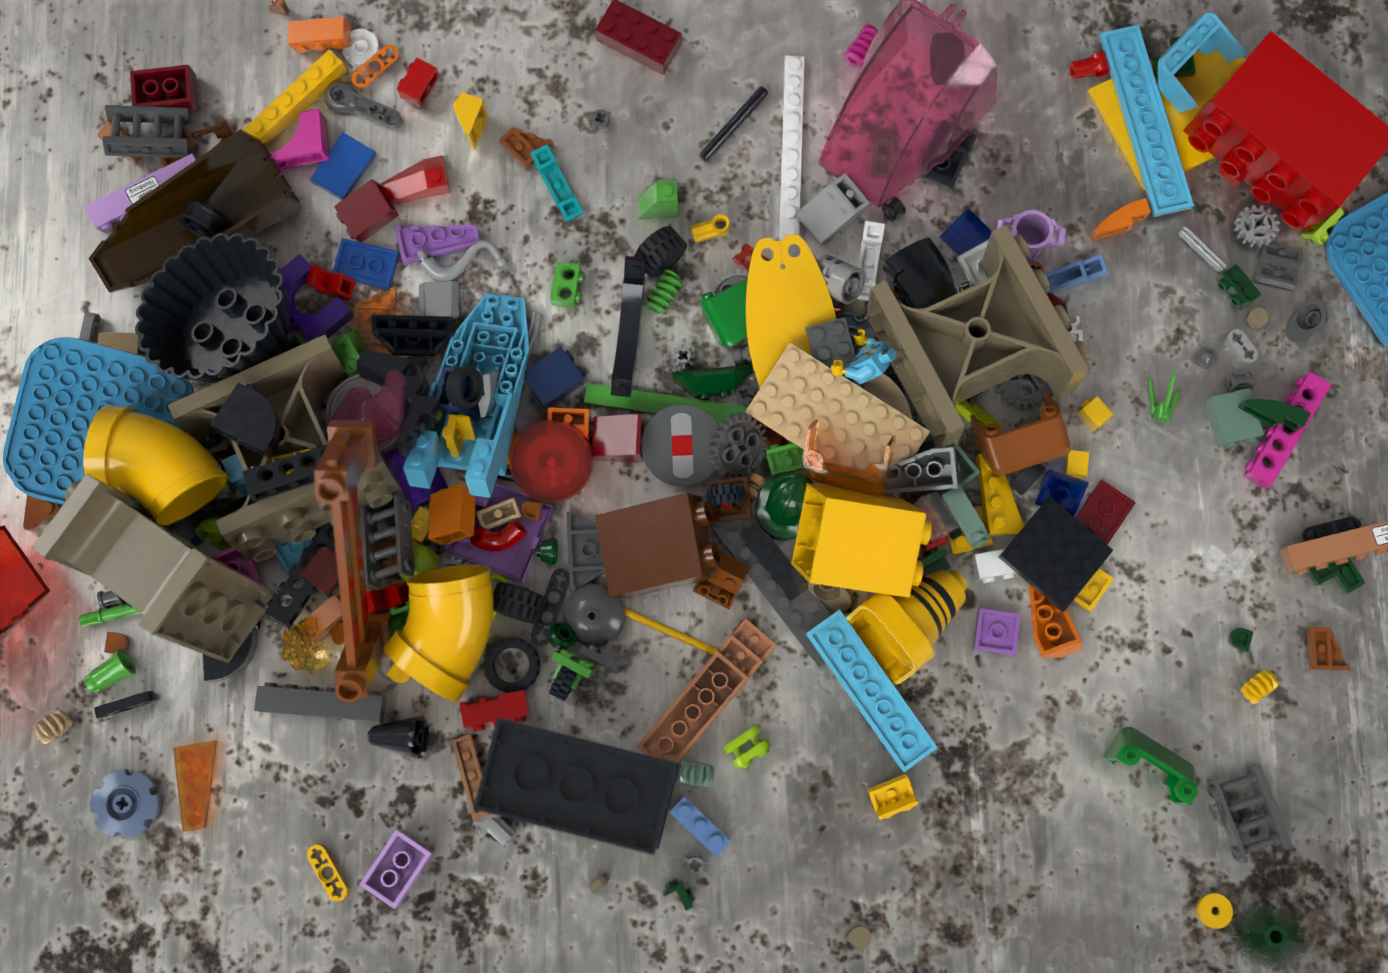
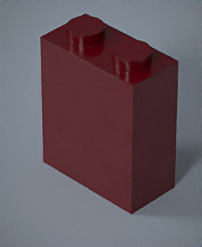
(366, 211)

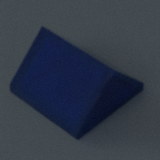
(1063, 489)

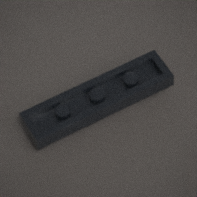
(773, 561)

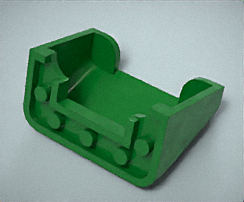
(726, 313)
(1133, 745)

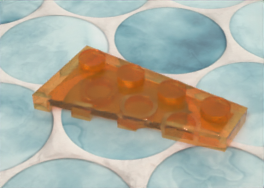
(194, 780)

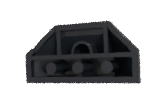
(412, 334)

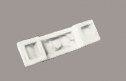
(869, 255)

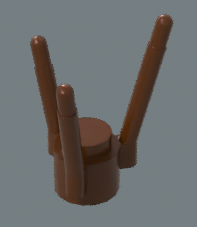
(220, 129)

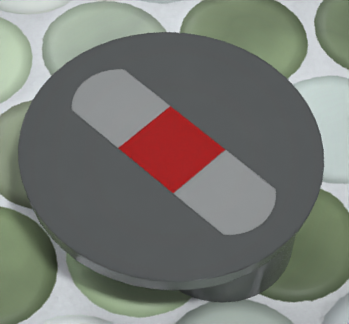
(677, 445)

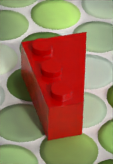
(487, 710)

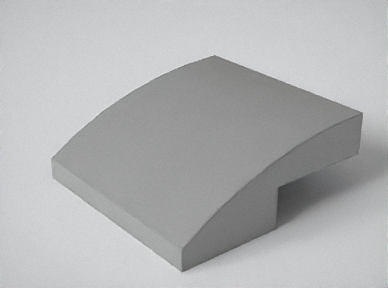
(487, 402)

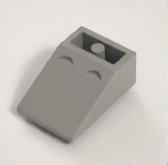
(833, 209)

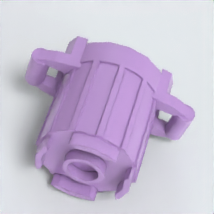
(1036, 230)

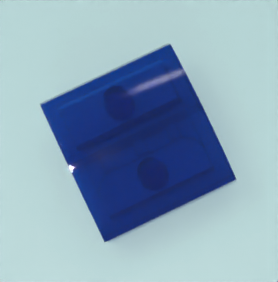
(965, 233)

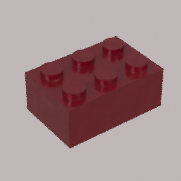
(165, 87)

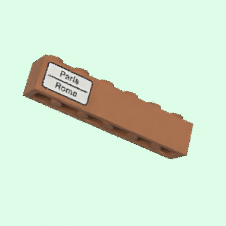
(1336, 548)

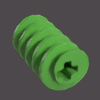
(663, 292)

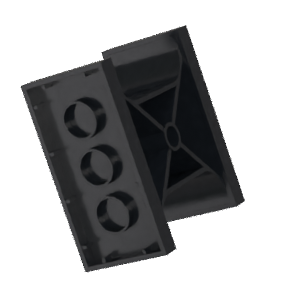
(576, 786)

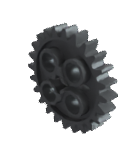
(1012, 391)
(737, 445)

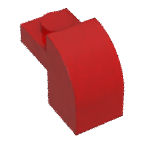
(330, 284)
(387, 598)

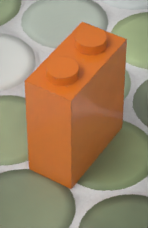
(451, 514)

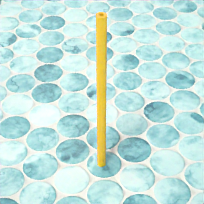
(670, 631)

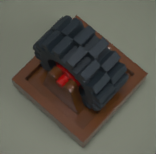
(730, 499)

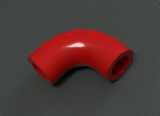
(499, 540)

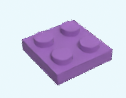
(997, 631)

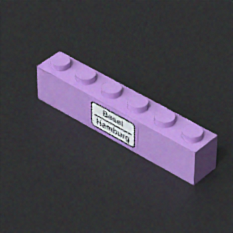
(112, 207)

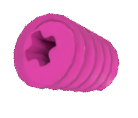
(859, 46)

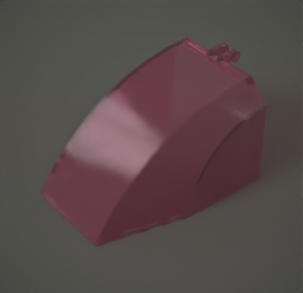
(910, 101)

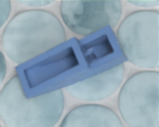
(1077, 274)

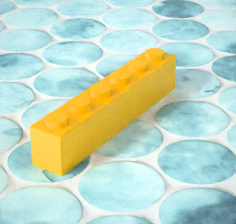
(296, 98)

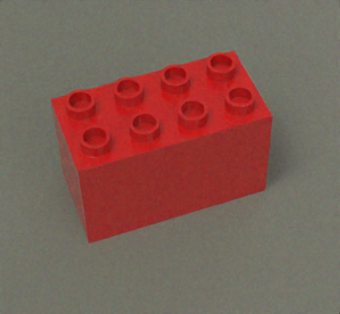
(1289, 133)

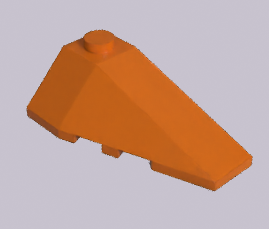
(1052, 628)

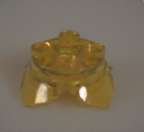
(301, 649)

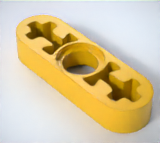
(318, 870)

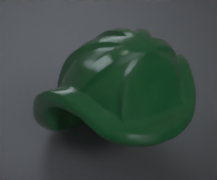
(781, 504)

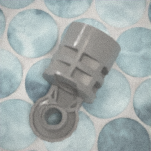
(842, 279)

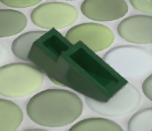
(1276, 412)

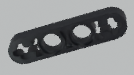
(554, 608)

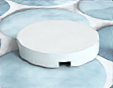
(362, 47)

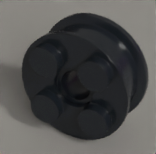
(202, 220)

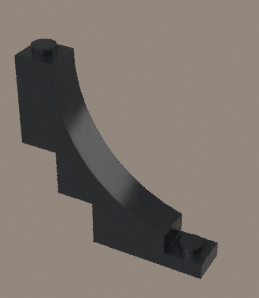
(629, 327)

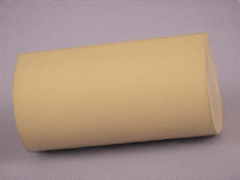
(499, 514)

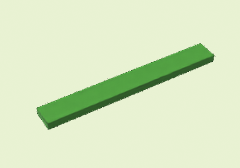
(653, 402)

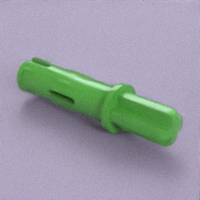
(107, 614)

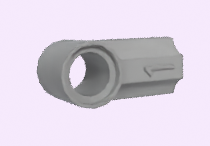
(497, 828)

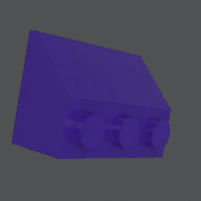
(416, 495)

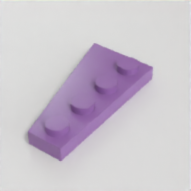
(434, 240)

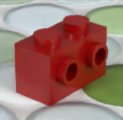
(418, 82)

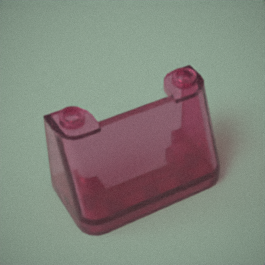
(384, 407)

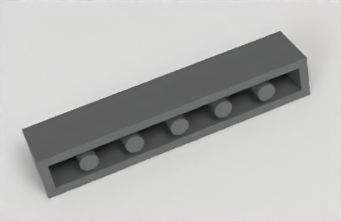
(318, 703)

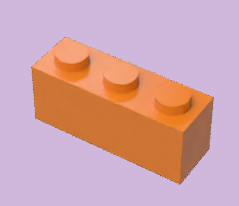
(319, 34)

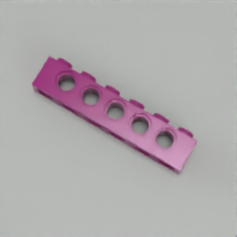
(1265, 476)

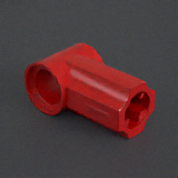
(1094, 65)

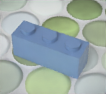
(700, 826)

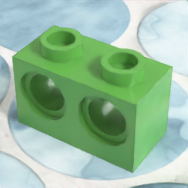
(563, 285)

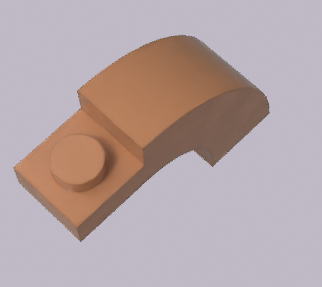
(327, 617)

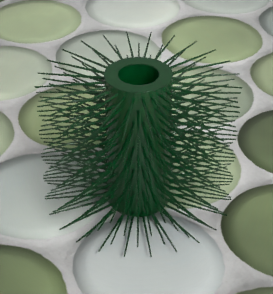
(1270, 933)

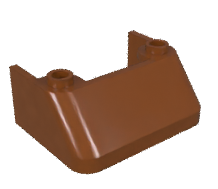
(1023, 445)

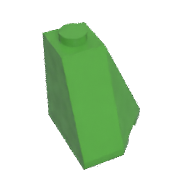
(659, 200)

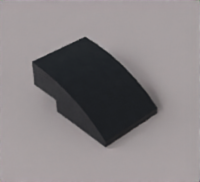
(949, 170)

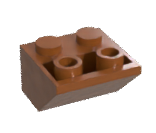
(727, 584)

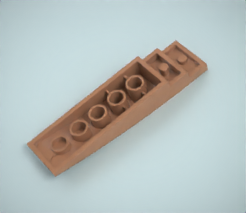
(708, 693)

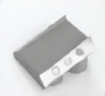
(439, 299)

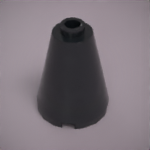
(401, 737)

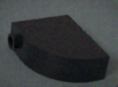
(249, 421)
(218, 670)

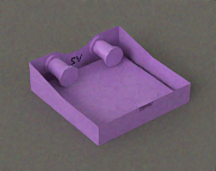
(511, 562)

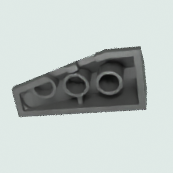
(925, 471)

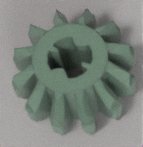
(696, 773)

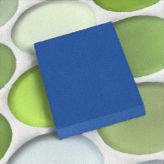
(345, 166)
(366, 263)

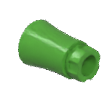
(110, 672)

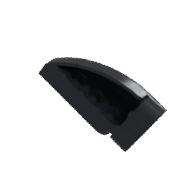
(921, 274)

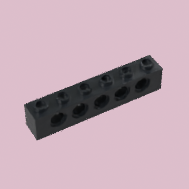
(281, 482)
(287, 615)

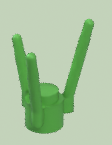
(1163, 411)

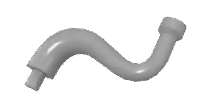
(448, 273)

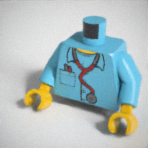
(869, 362)

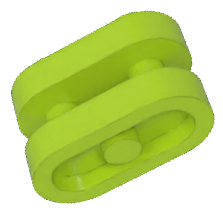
(744, 759)

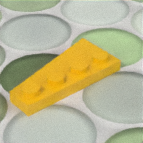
(998, 503)

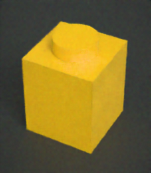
(1094, 413)
(1076, 464)

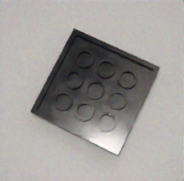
(1055, 554)

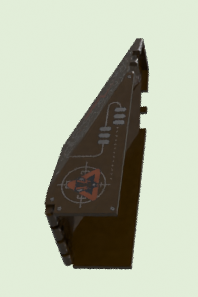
(228, 177)

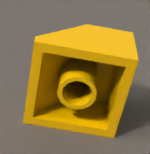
(471, 116)

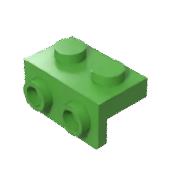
(784, 458)

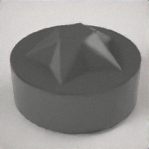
(1206, 357)

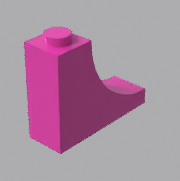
(308, 143)

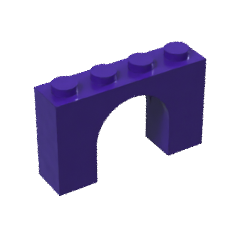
(314, 325)

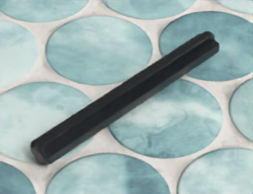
(732, 125)

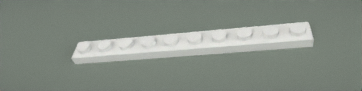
(791, 145)

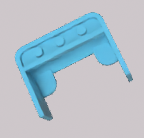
(1205, 36)

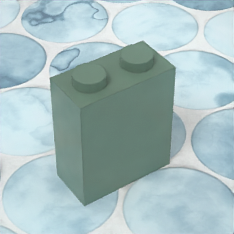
(1231, 423)
(966, 517)

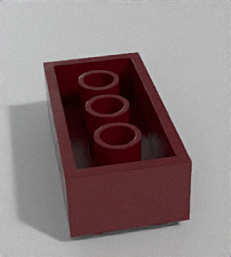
(638, 36)

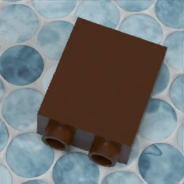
(657, 545)

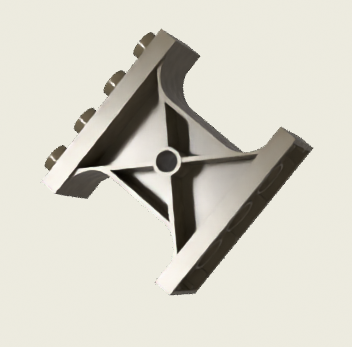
(979, 338)
(295, 388)
(154, 570)

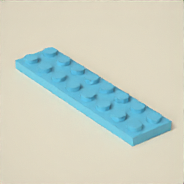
(871, 690)

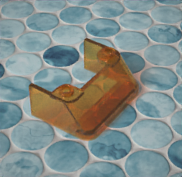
(870, 481)

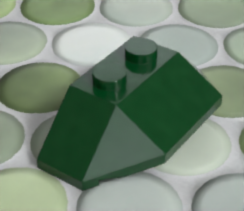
(713, 381)

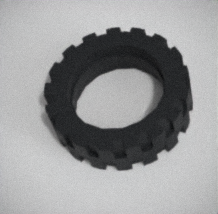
(496, 649)

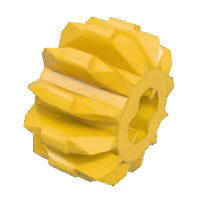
(1259, 686)

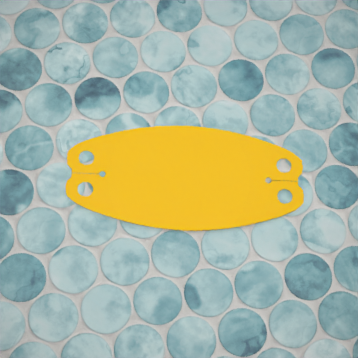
(783, 302)

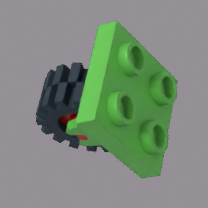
(569, 672)

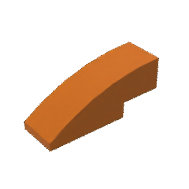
(1122, 219)

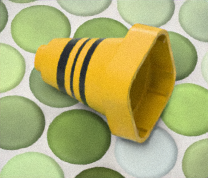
(904, 629)

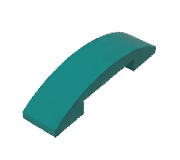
(556, 183)

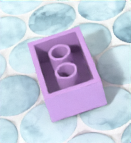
(397, 868)

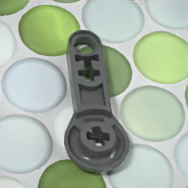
(359, 104)

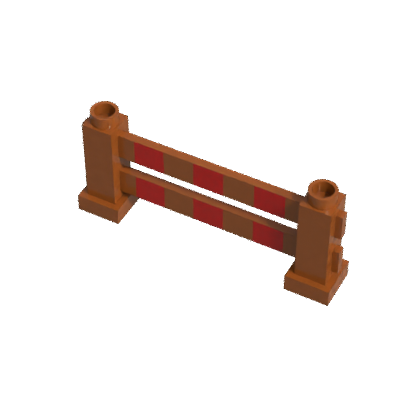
(336, 477)

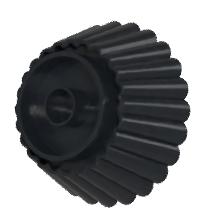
(214, 309)

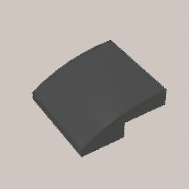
(1279, 265)

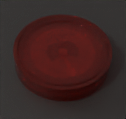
(551, 460)

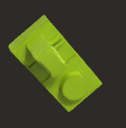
(1318, 232)

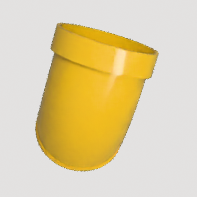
(152, 463)
(445, 628)

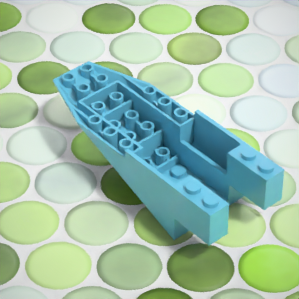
(487, 340)

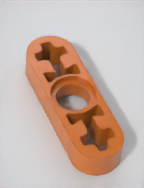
(367, 79)

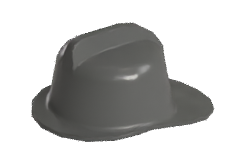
(1309, 319)

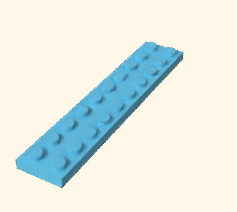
(1146, 121)

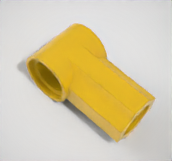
(708, 229)

